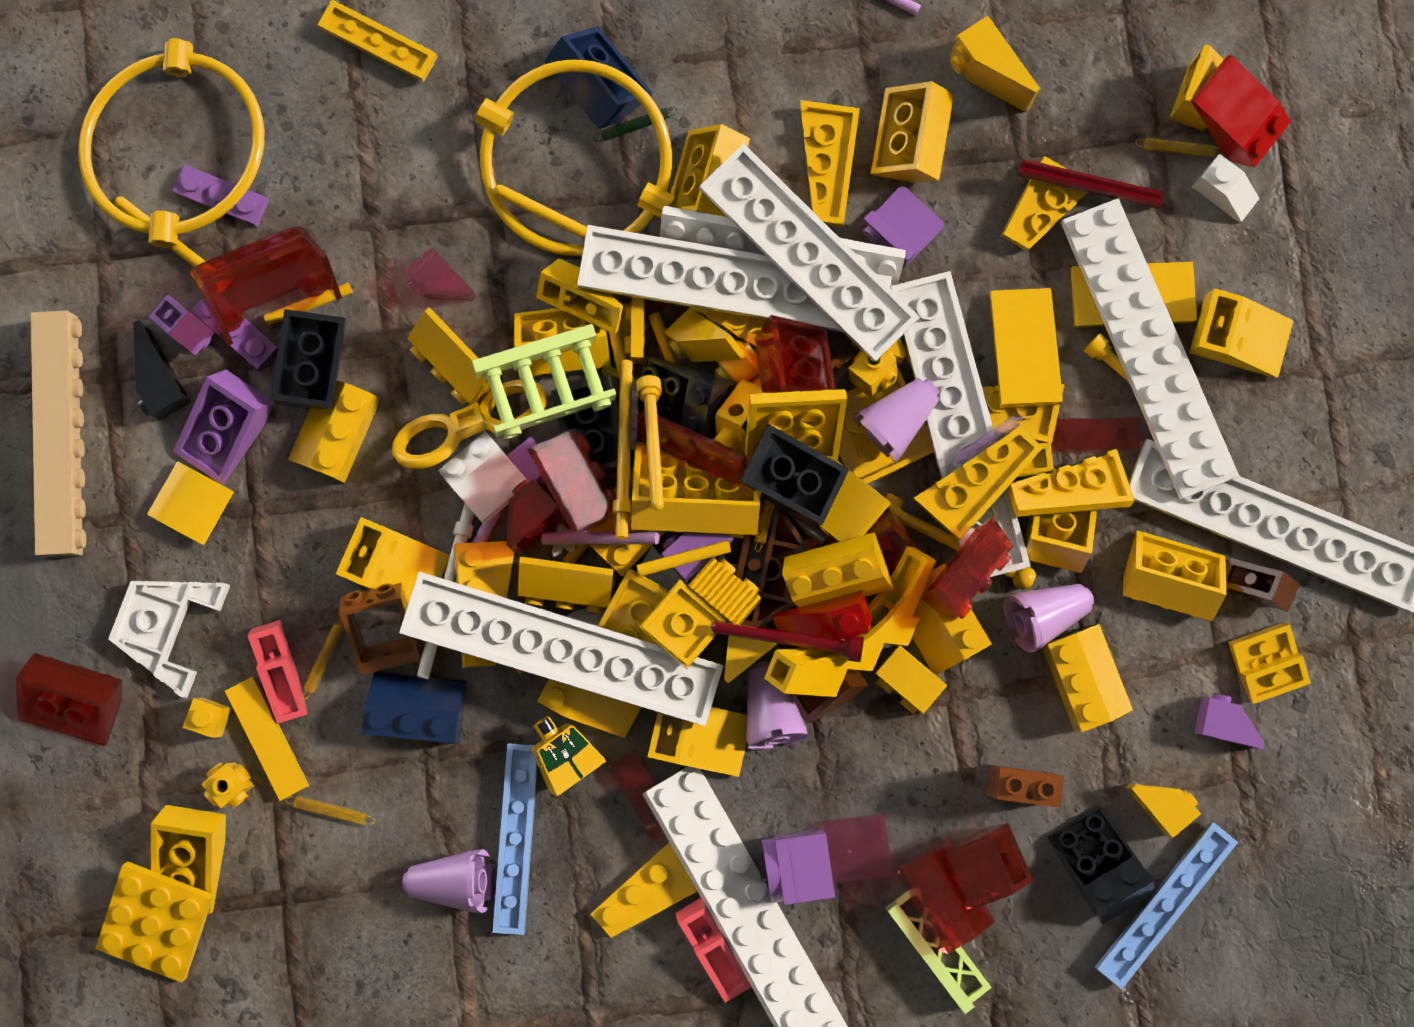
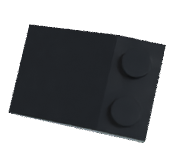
(794, 476)

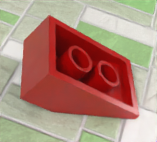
(1240, 113)

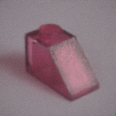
(436, 279)

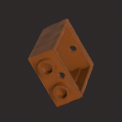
(384, 654)
(1024, 786)

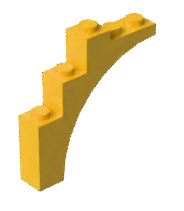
(893, 622)

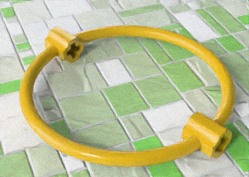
(497, 118)
(164, 225)

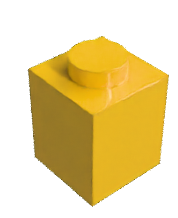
(207, 717)

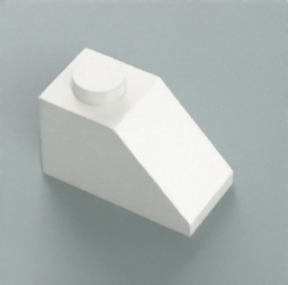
(1227, 188)

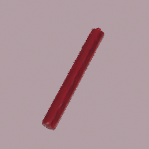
(1090, 183)

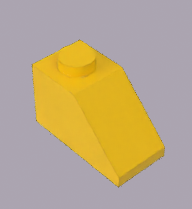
(1166, 806)

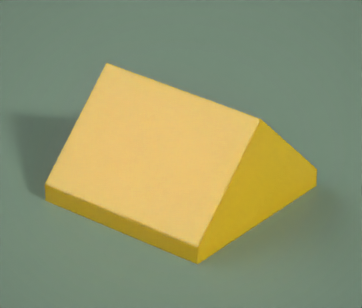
(742, 654)

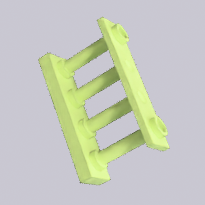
(550, 350)

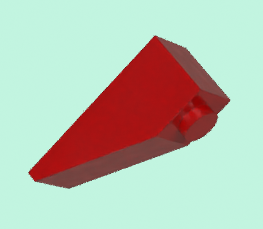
(830, 618)

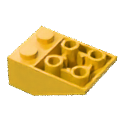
(1241, 333)
(385, 556)
(710, 747)

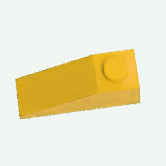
(559, 288)
(701, 339)

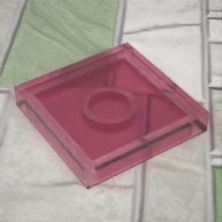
(858, 848)

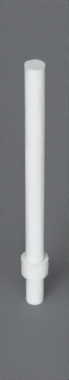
(462, 532)

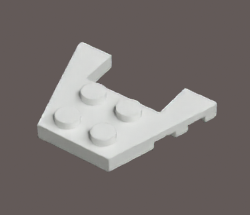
(152, 620)

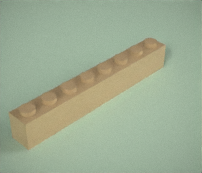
(57, 434)

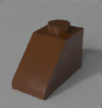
(1261, 584)

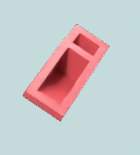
(277, 671)
(712, 950)

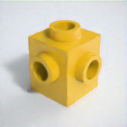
(872, 376)
(237, 781)

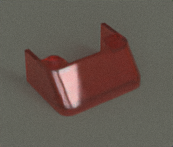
(260, 274)

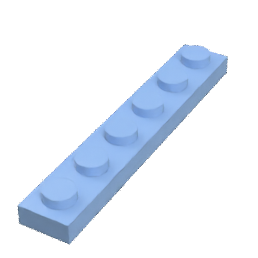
(515, 840)
(1166, 904)

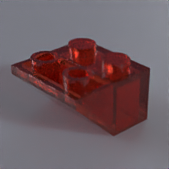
(987, 866)

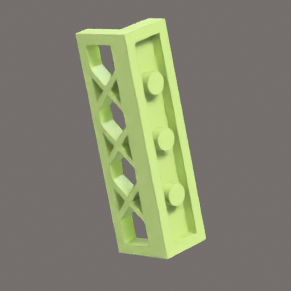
(934, 961)

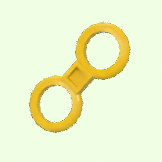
(459, 424)

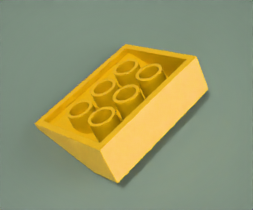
(691, 500)

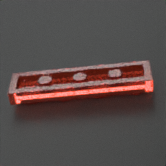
(696, 449)

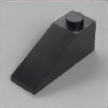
(155, 379)

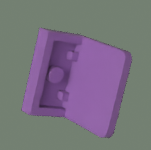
(902, 224)

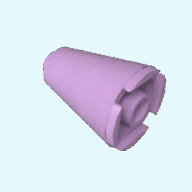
(898, 416)
(1045, 613)
(770, 713)
(452, 881)

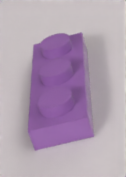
(210, 190)
(246, 339)

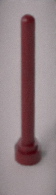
(849, 648)

